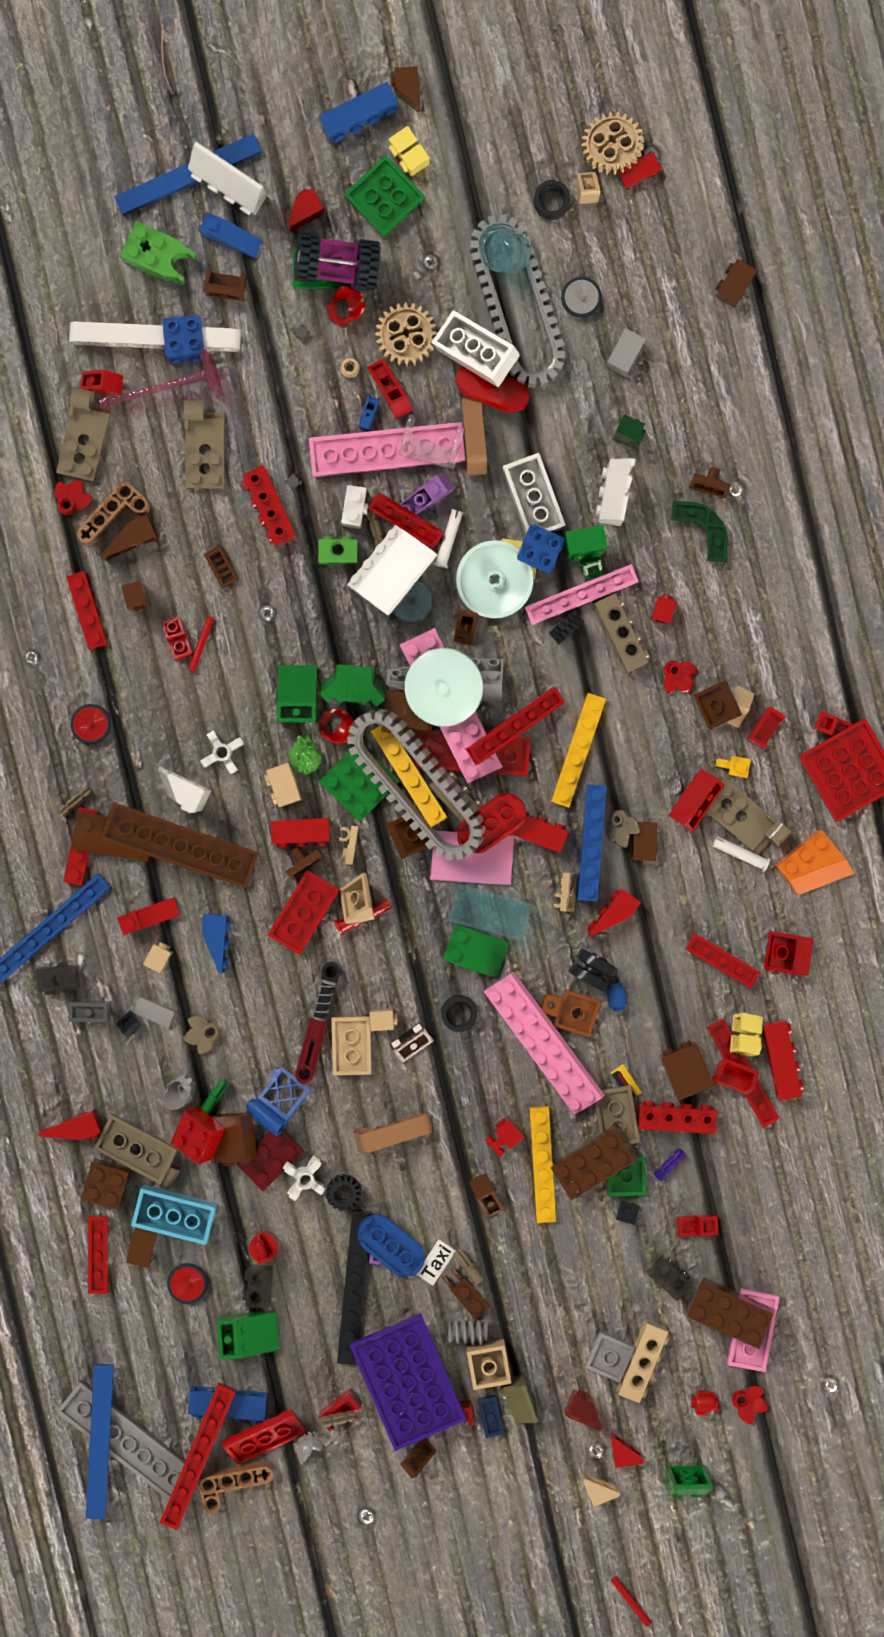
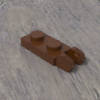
(466, 1294)

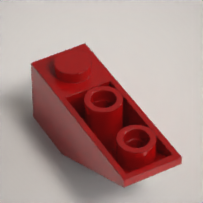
(618, 910)

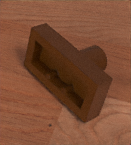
(710, 483)
(303, 862)
(418, 1457)

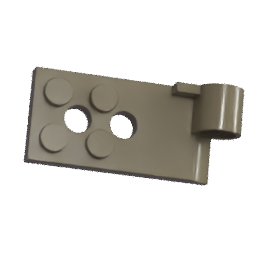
(88, 420)
(204, 429)
(758, 826)
(155, 1154)

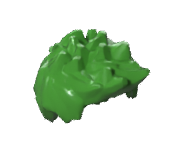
(305, 755)

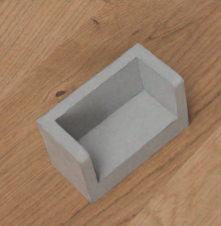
(625, 352)

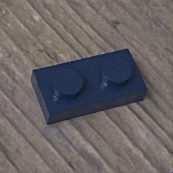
(490, 1416)

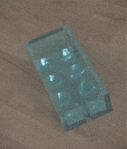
(490, 911)

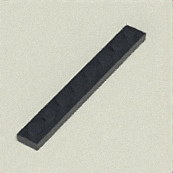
(353, 1291)

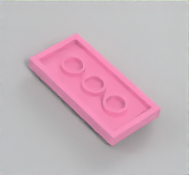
(744, 1355)

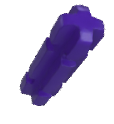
(669, 1164)

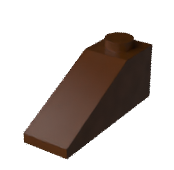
(134, 534)

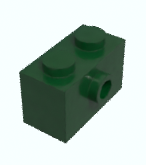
(630, 431)

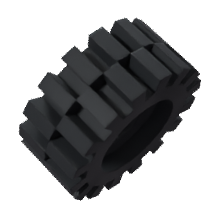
(566, 627)
(339, 1203)

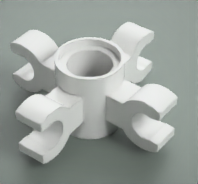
(214, 757)
(312, 1166)

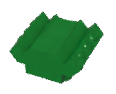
(354, 685)

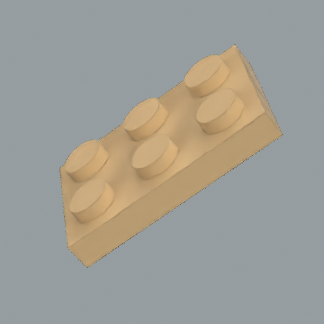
(351, 1045)

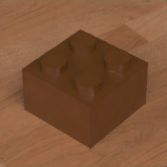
(106, 1184)

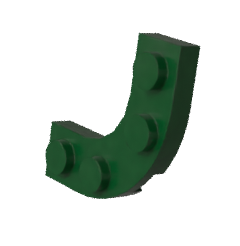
(711, 524)

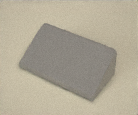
(154, 1011)

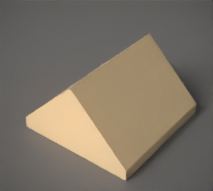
(357, 900)

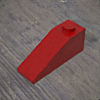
(390, 388)
(77, 1128)

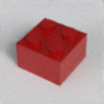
(197, 1135)

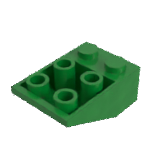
(297, 694)
(247, 1334)

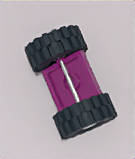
(337, 261)

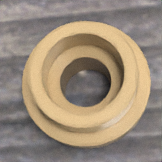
(350, 361)

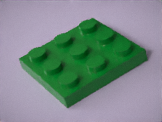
(384, 196)
(353, 787)

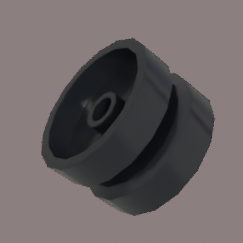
(593, 969)

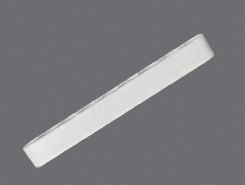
(146, 336)

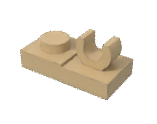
(349, 852)
(569, 889)

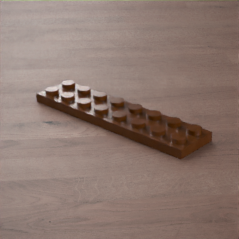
(179, 845)

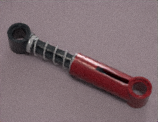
(317, 1025)

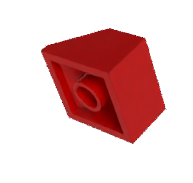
(788, 953)

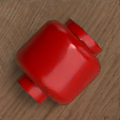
(705, 1403)

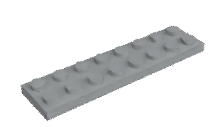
(128, 1442)

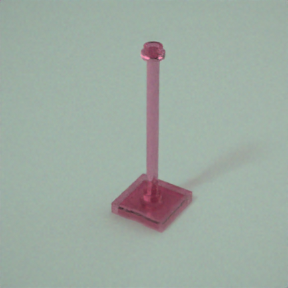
(208, 374)

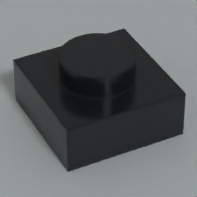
(128, 1024)
(627, 1212)

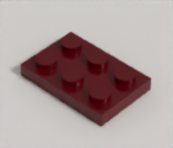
(271, 1157)

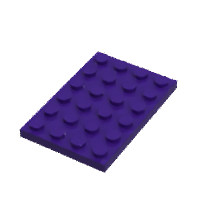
(407, 1381)

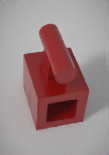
(507, 1134)

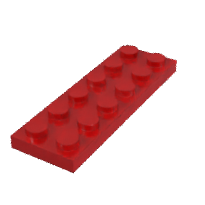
(512, 756)

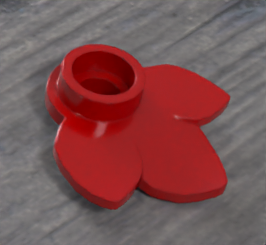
(74, 494)
(681, 678)
(751, 1404)

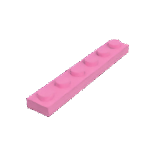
(581, 594)

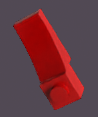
(148, 916)

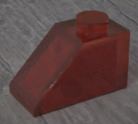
(581, 1409)

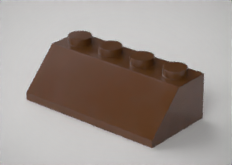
(87, 835)

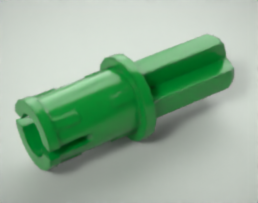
(215, 1096)

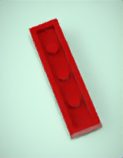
(405, 519)
(87, 610)
(77, 861)
(722, 960)
(97, 1254)

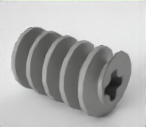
(468, 1331)

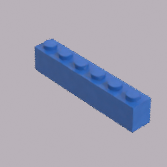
(591, 842)

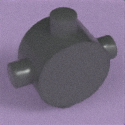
(301, 333)
(293, 482)

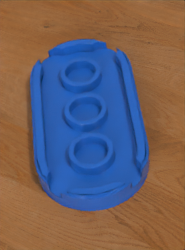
(391, 1245)

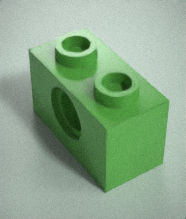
(348, 557)

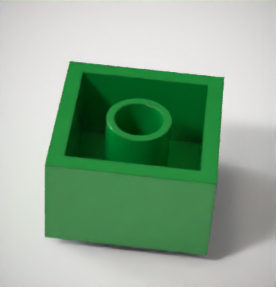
(585, 542)

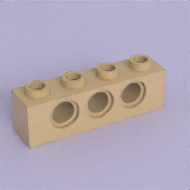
(649, 1331)

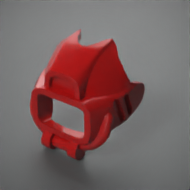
(354, 303)
(341, 732)

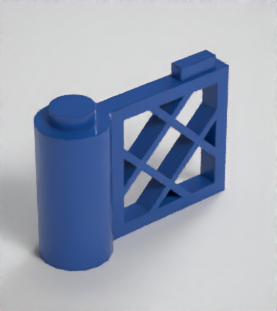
(266, 1112)

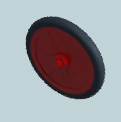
(90, 724)
(187, 1283)

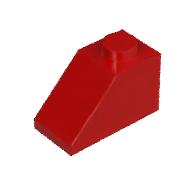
(305, 209)
(102, 382)

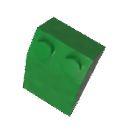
(475, 950)
(687, 1480)

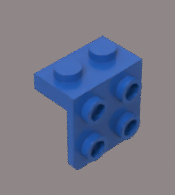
(183, 339)
(540, 548)

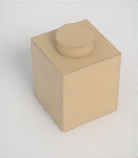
(158, 957)
(383, 1019)

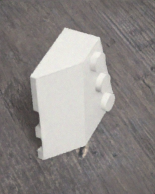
(614, 492)
(184, 792)

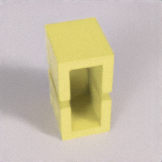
(411, 155)
(751, 1042)

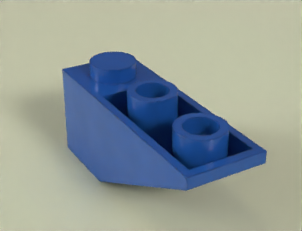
(215, 935)

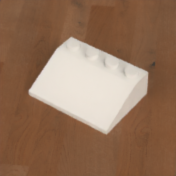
(226, 179)
(391, 570)

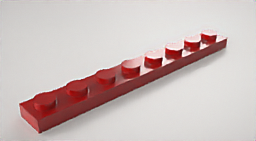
(197, 1455)

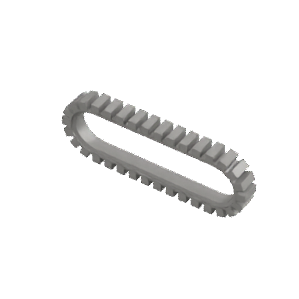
(541, 300)
(356, 738)

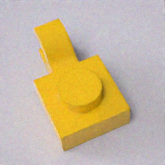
(736, 766)

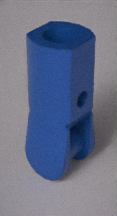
(368, 415)

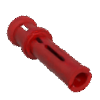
(378, 909)

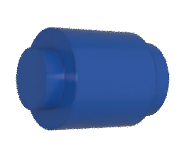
(616, 996)

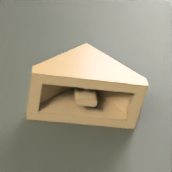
(588, 187)
(744, 700)
(599, 1490)

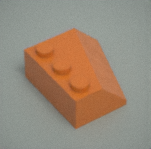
(813, 864)

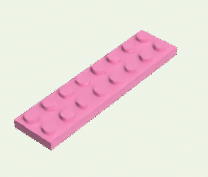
(375, 449)
(462, 734)
(544, 1043)

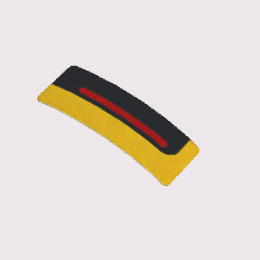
(623, 1078)

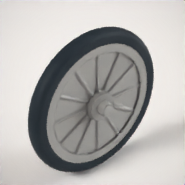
(581, 297)

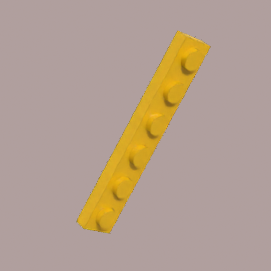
(578, 750)
(410, 777)
(541, 1164)

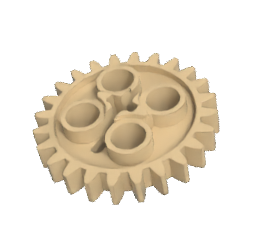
(612, 143)
(401, 317)

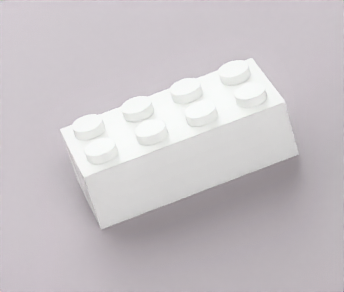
(475, 348)
(533, 494)

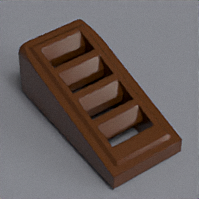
(215, 550)

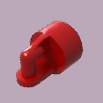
(263, 1246)

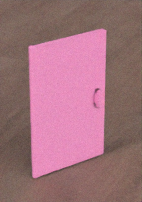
(485, 868)

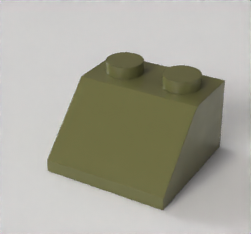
(519, 1400)

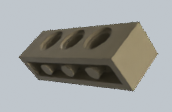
(628, 662)

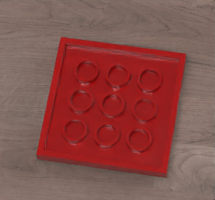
(847, 769)

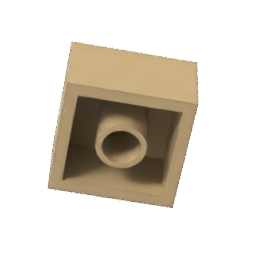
(284, 785)
(488, 1364)

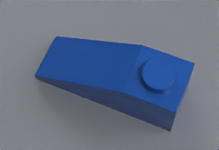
(229, 235)

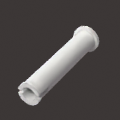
(448, 539)
(741, 853)

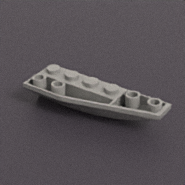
(490, 670)

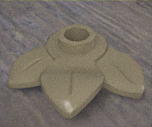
(621, 830)
(199, 1034)

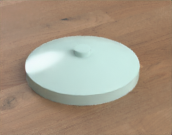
(494, 580)
(443, 687)

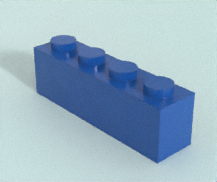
(359, 112)
(245, 1404)

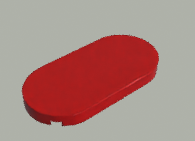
(507, 397)
(501, 818)

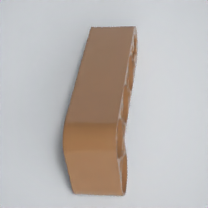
(474, 437)
(111, 516)
(376, 1138)
(235, 1472)

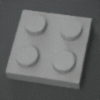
(609, 1356)

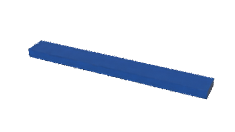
(181, 177)
(52, 925)
(99, 1441)

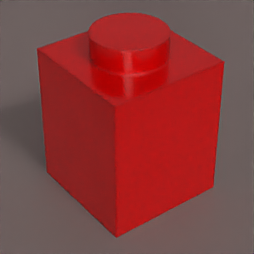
(663, 609)

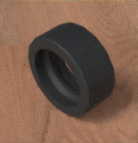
(556, 185)
(461, 1027)

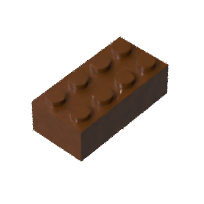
(594, 1162)
(731, 1313)

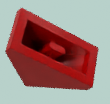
(624, 1453)

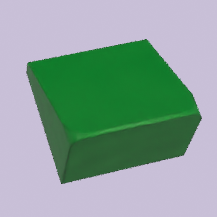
(591, 568)

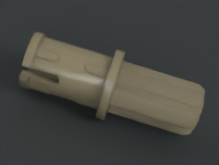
(468, 1266)

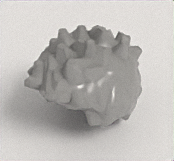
(179, 1093)
(310, 1446)

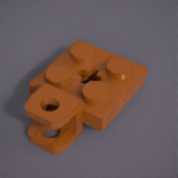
(563, 1008)

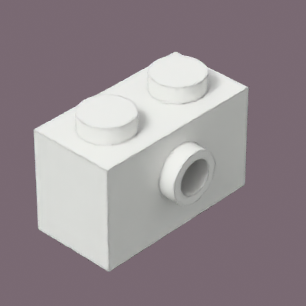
(354, 507)

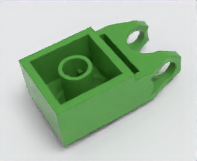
(160, 258)

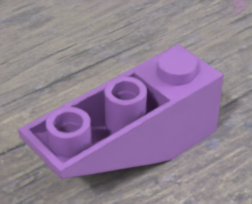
(429, 494)

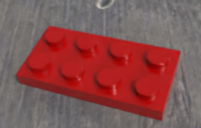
(303, 912)
(264, 1437)

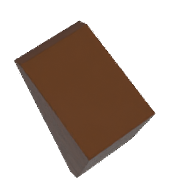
(465, 627)

